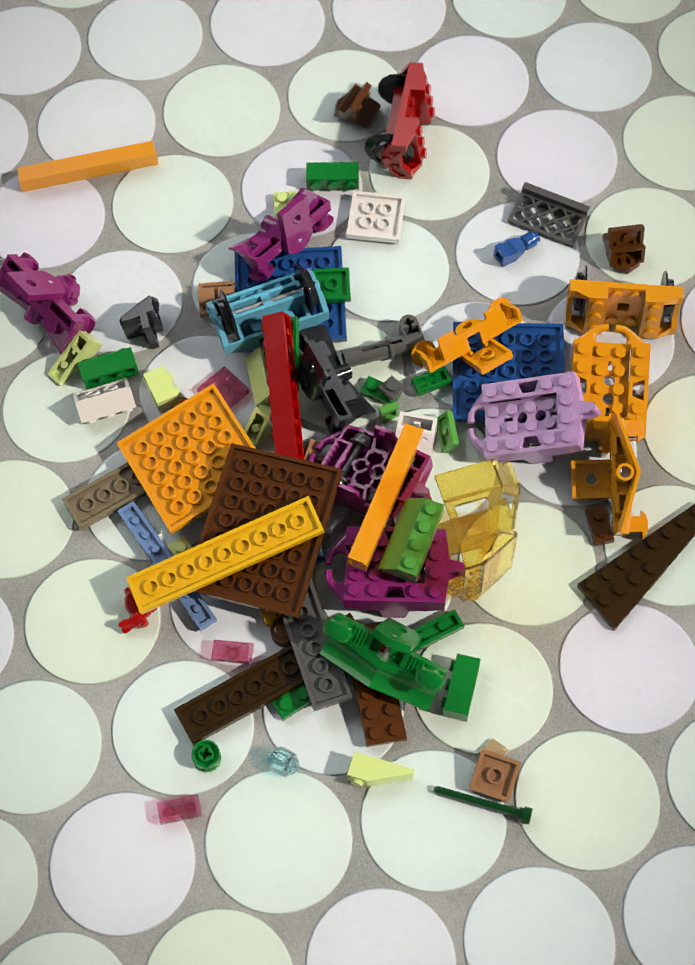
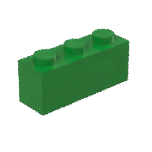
(332, 176)
(108, 368)
(460, 687)

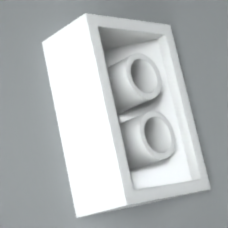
(104, 401)

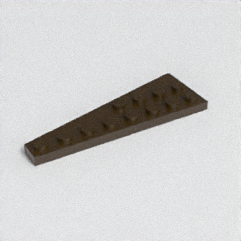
(627, 578)

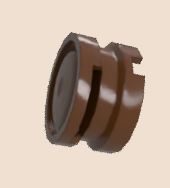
(279, 633)

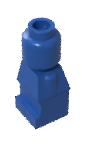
(515, 247)

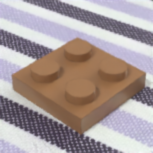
(495, 775)

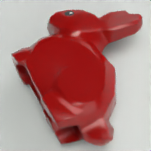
(136, 618)

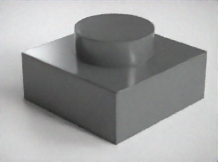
(392, 388)

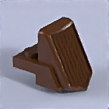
(357, 106)
(625, 247)

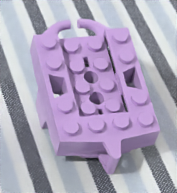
(531, 398)

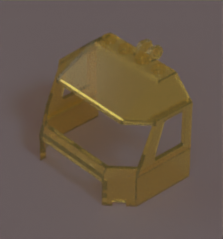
(485, 536)

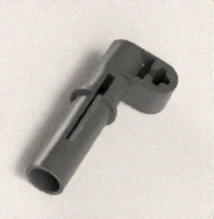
(388, 347)

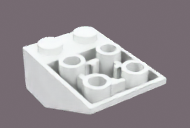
(429, 425)

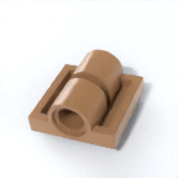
(210, 291)

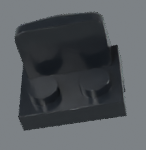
(143, 320)

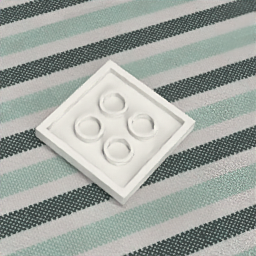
(376, 217)

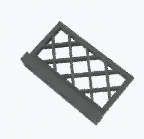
(554, 201)

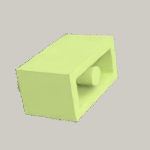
(161, 388)

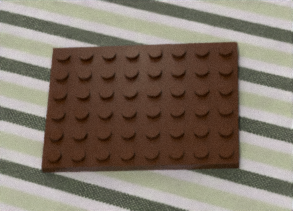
(254, 486)

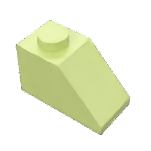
(259, 424)

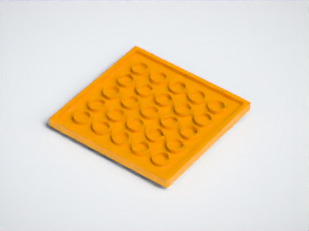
(184, 455)

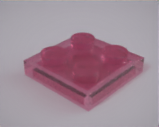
(228, 385)

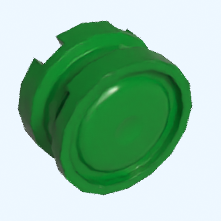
(206, 756)

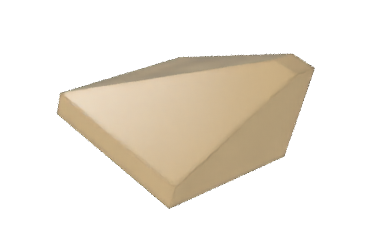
(495, 747)

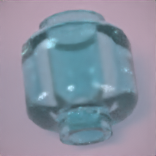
(283, 761)

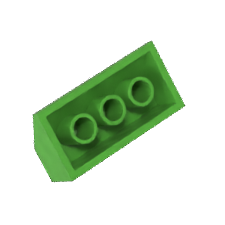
(412, 538)

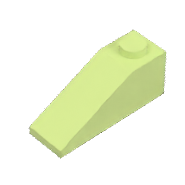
(80, 348)
(374, 771)

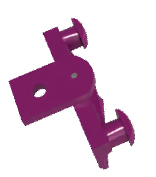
(287, 232)

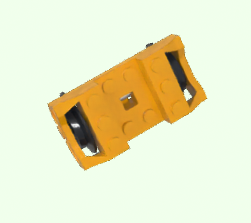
(623, 305)

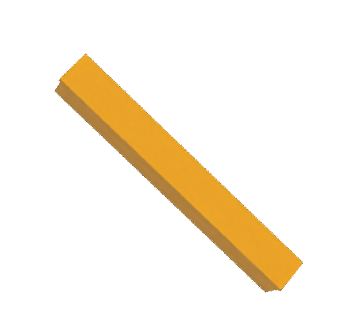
(87, 166)
(385, 497)

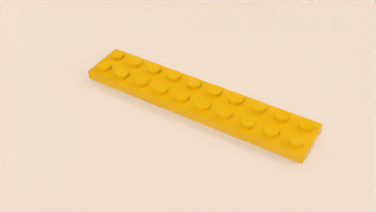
(224, 555)

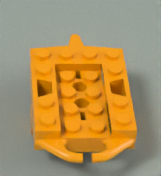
(591, 363)

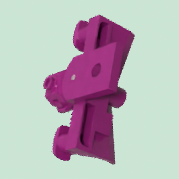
(45, 298)

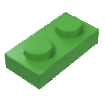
(447, 431)

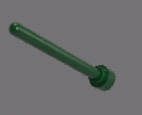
(523, 814)

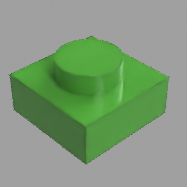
(388, 411)

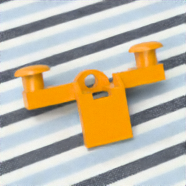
(497, 319)

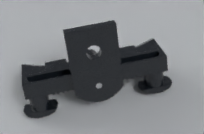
(326, 379)

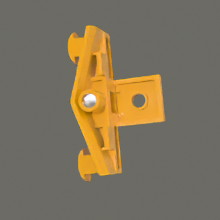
(615, 477)

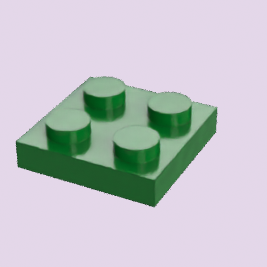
(334, 284)

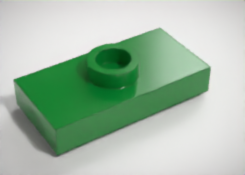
(431, 381)

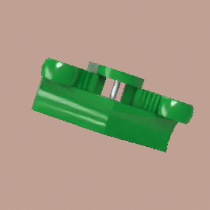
(357, 652)

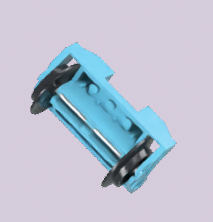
(243, 311)

